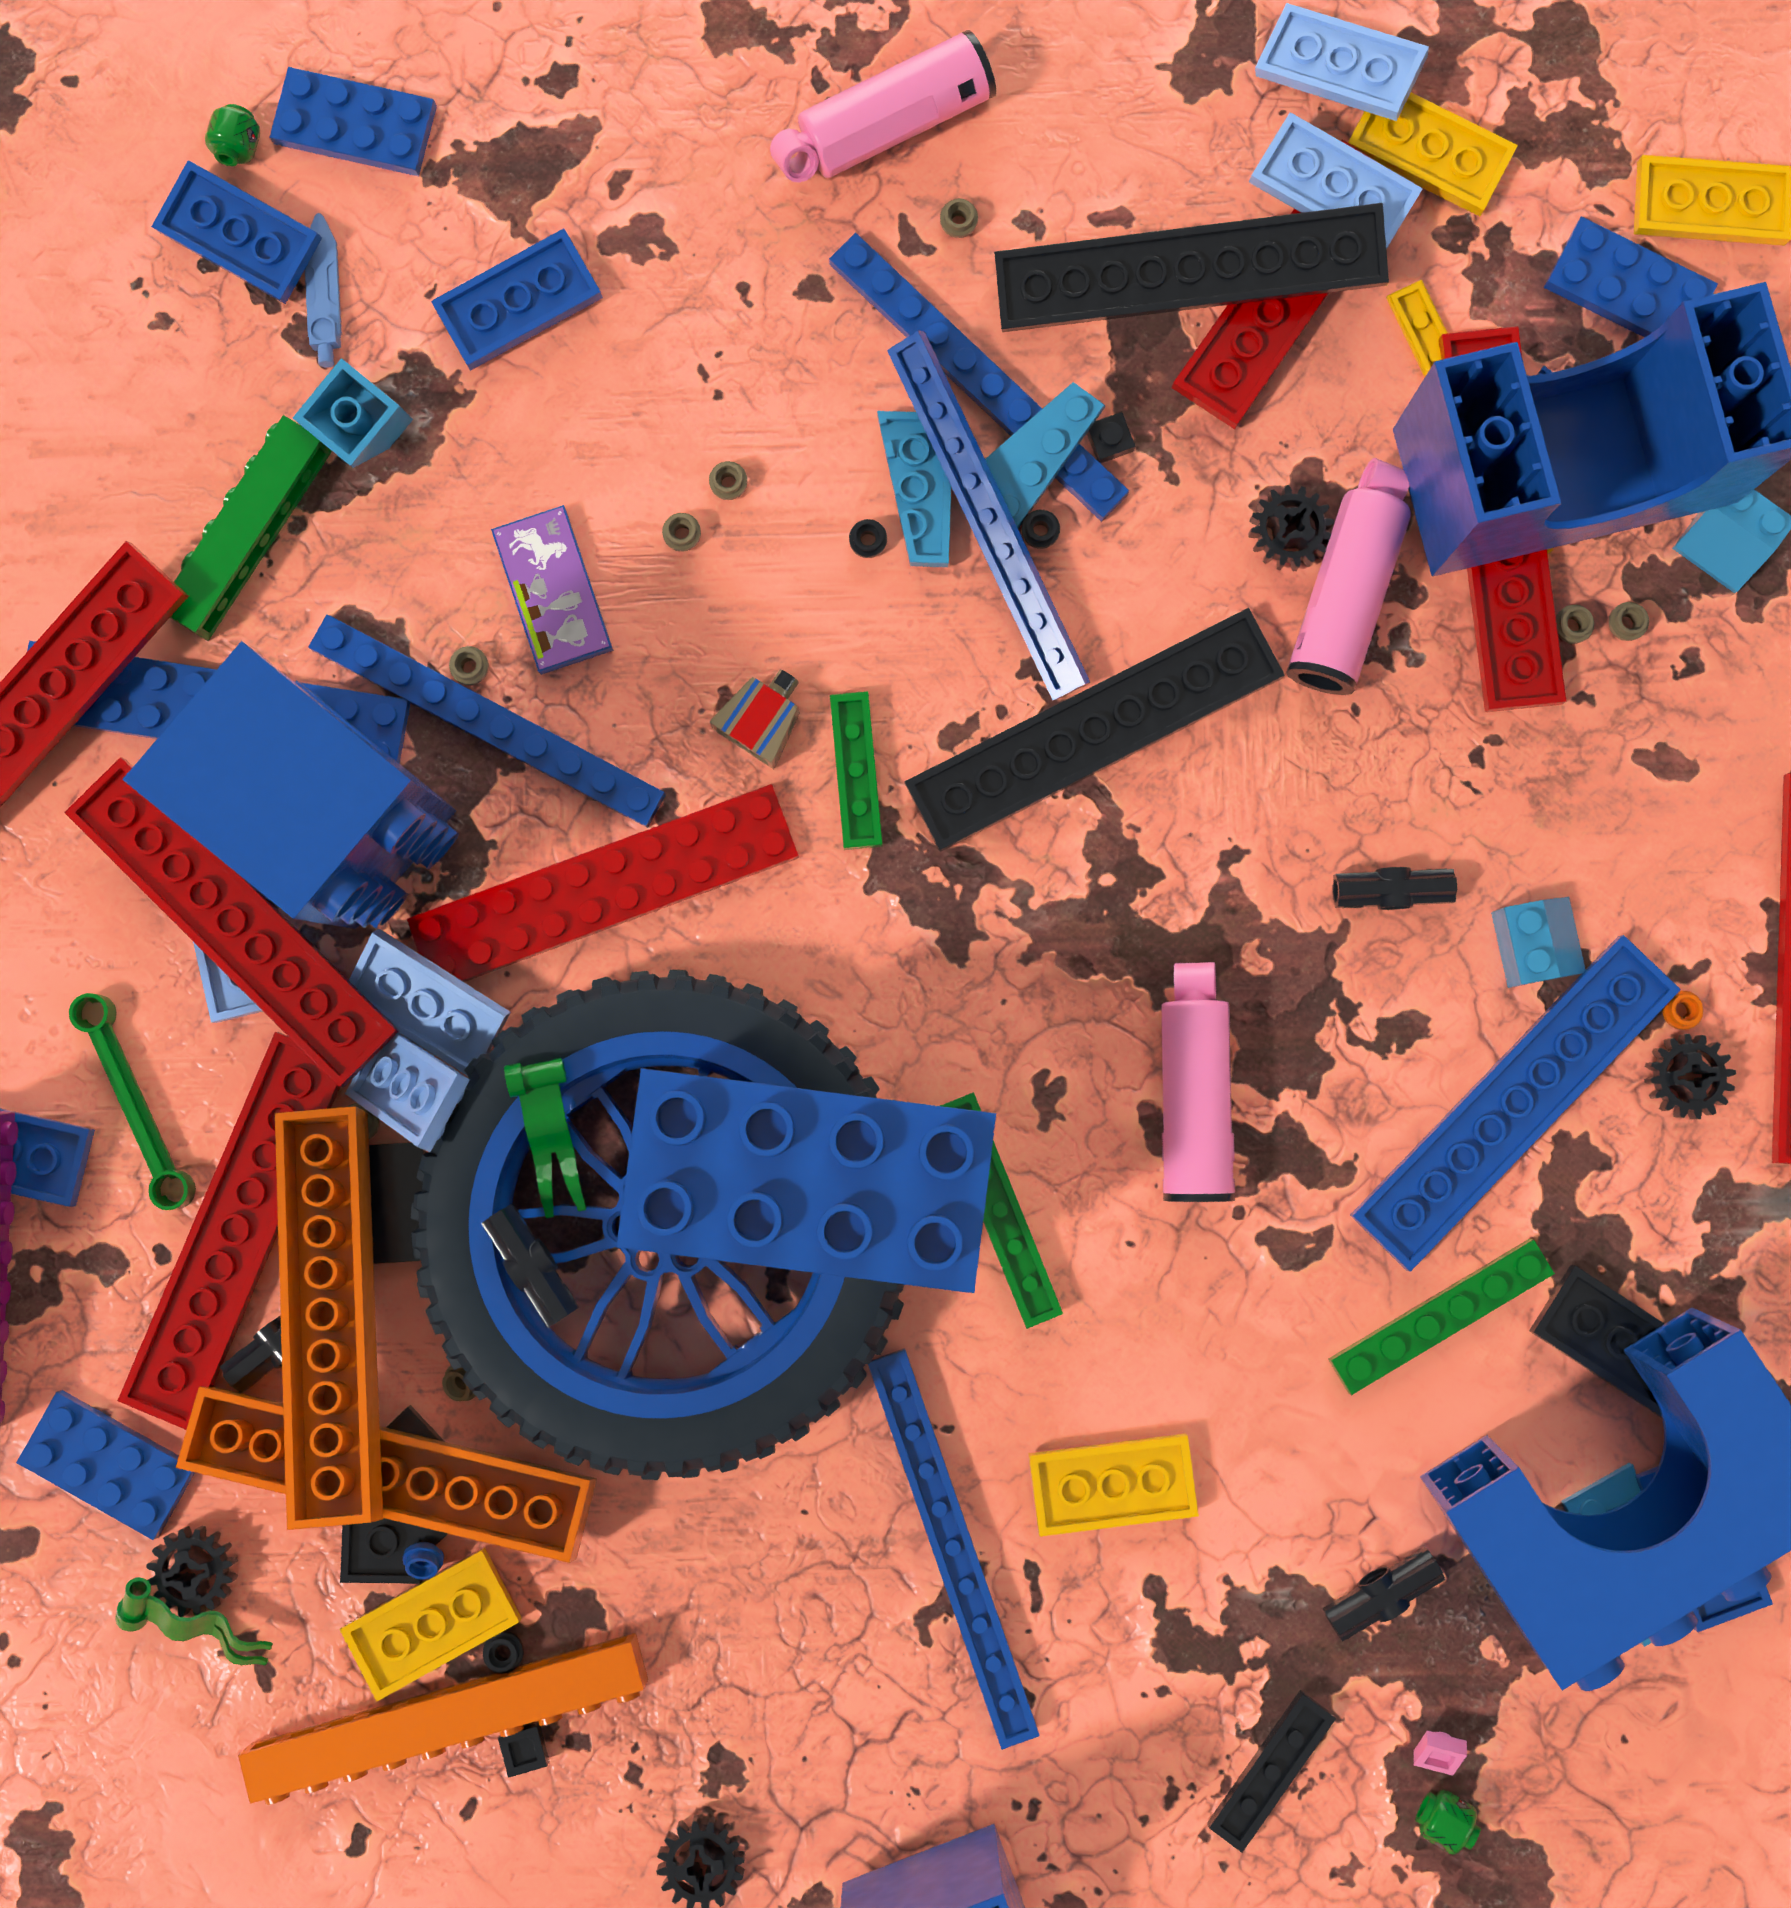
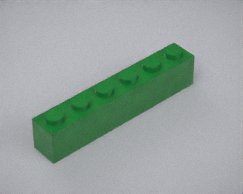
(247, 524)

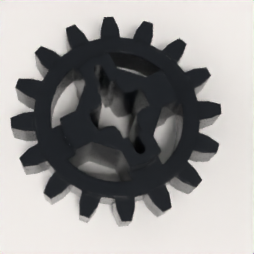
(1280, 517)
(1687, 1059)
(191, 1555)
(716, 1858)

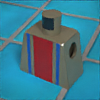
(760, 717)

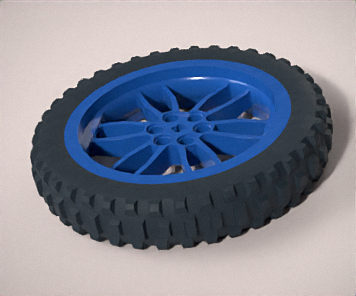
(492, 1329)

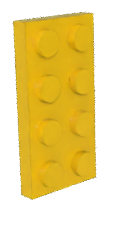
(1437, 152)
(1713, 200)
(1113, 1485)
(430, 1624)

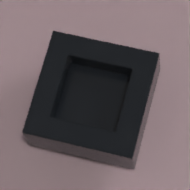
(1110, 438)
(524, 1750)

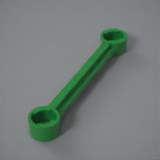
(132, 1101)

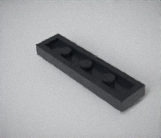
(1271, 1771)

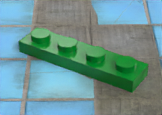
(856, 770)

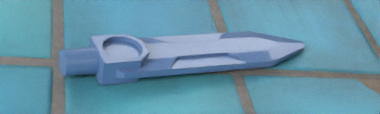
(323, 295)

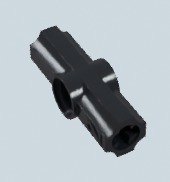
(1394, 888)
(530, 1265)
(256, 1358)
(1384, 1594)

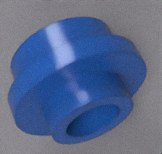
(422, 1560)

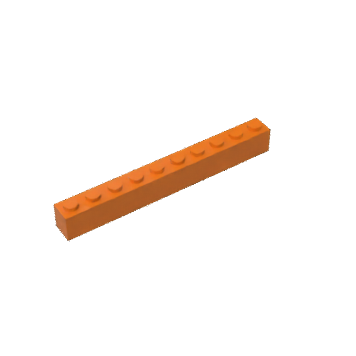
(443, 1719)

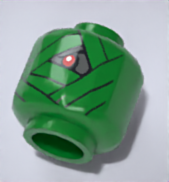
(232, 135)
(1448, 1822)

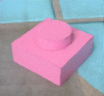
(1440, 1752)

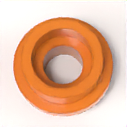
(1694, 1011)

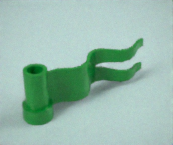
(546, 1125)
(140, 1607)

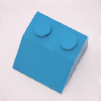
(352, 416)
(1735, 539)
(1538, 941)

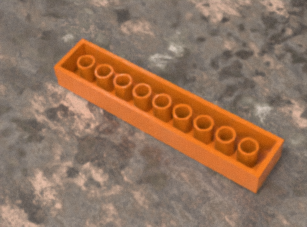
(328, 1319)
(422, 1478)

